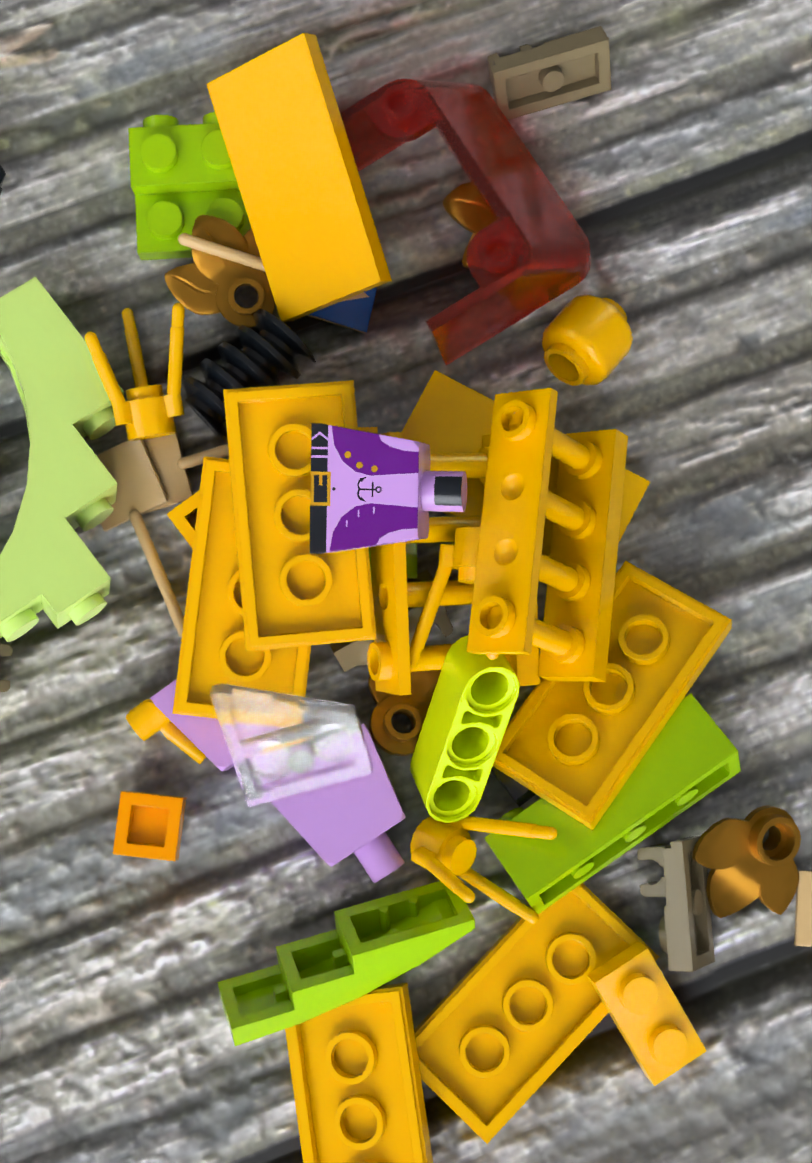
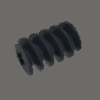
(253, 366)

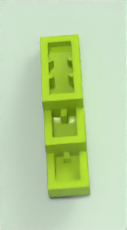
(335, 967)

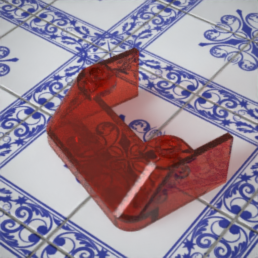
(531, 247)

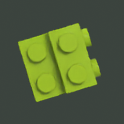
(177, 178)

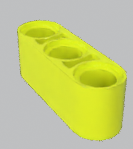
(463, 731)

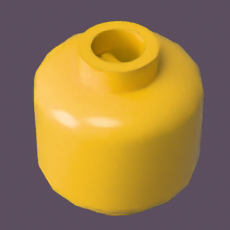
(586, 340)

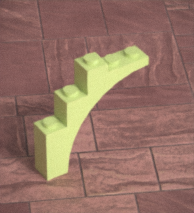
(66, 482)

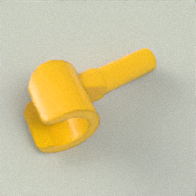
(148, 720)

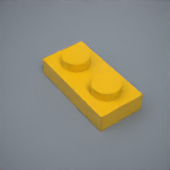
(646, 1012)

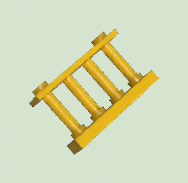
(583, 539)
(392, 595)

